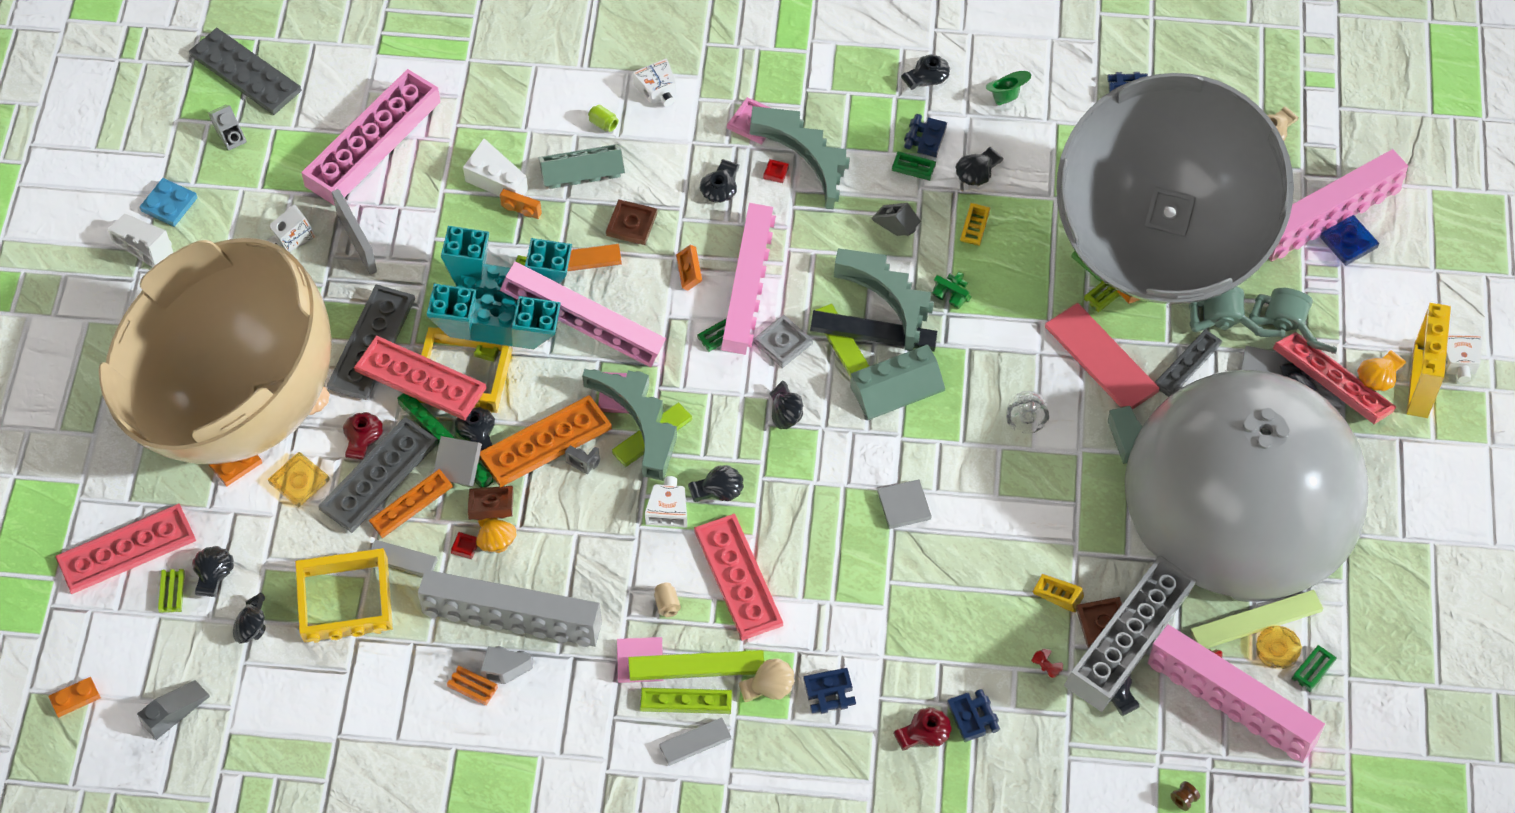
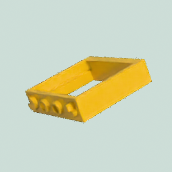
(1428, 364)
(486, 401)
(337, 564)

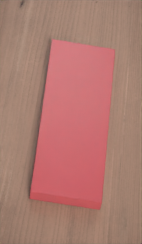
(1101, 357)
(420, 377)
(1334, 378)
(125, 548)
(738, 577)

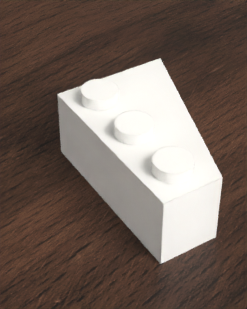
(493, 171)
(141, 239)

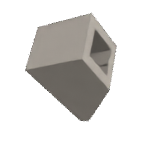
(227, 126)
(505, 665)

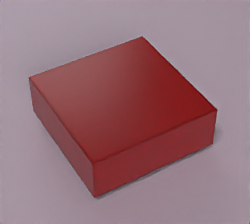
(776, 171)
(464, 545)

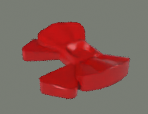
(1041, 657)

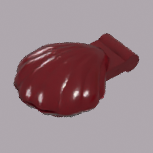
(361, 432)
(928, 728)

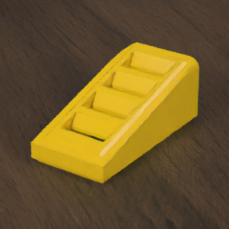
(978, 210)
(1066, 602)

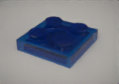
(1349, 240)

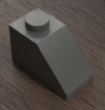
(897, 219)

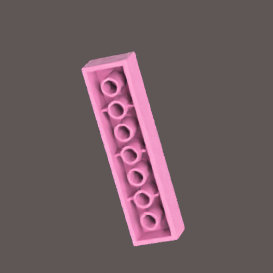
(371, 136)
(1342, 199)
(1235, 693)

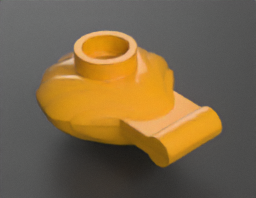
(1380, 372)
(495, 535)

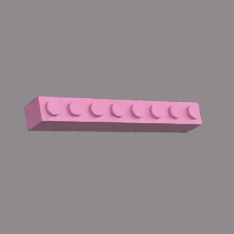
(747, 279)
(586, 315)

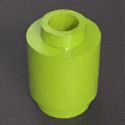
(603, 118)

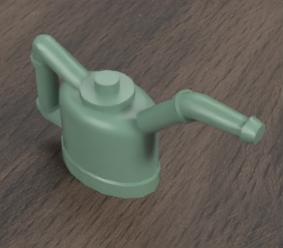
(1226, 312)
(1288, 312)

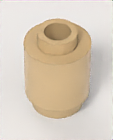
(666, 599)

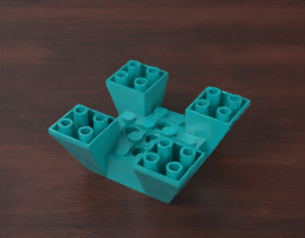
(477, 306)

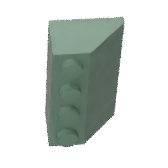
(582, 165)
(897, 382)

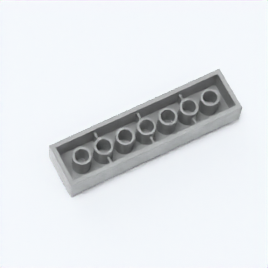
(510, 608)
(1130, 633)

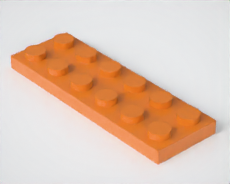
(544, 441)

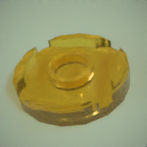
(1278, 647)

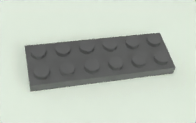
(245, 71)
(382, 317)
(378, 474)

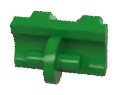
(959, 295)

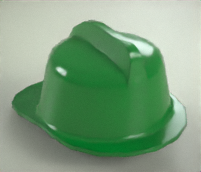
(1008, 87)

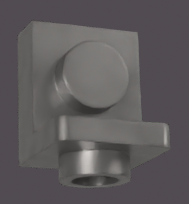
(582, 461)

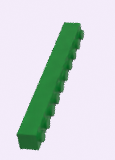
(436, 429)

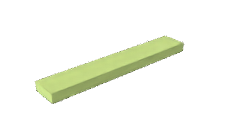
(1257, 619)

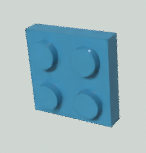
(168, 202)

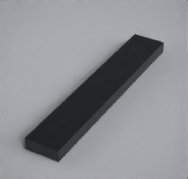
(868, 329)

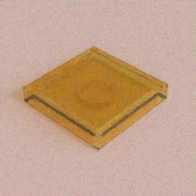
(298, 479)

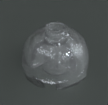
(1027, 412)

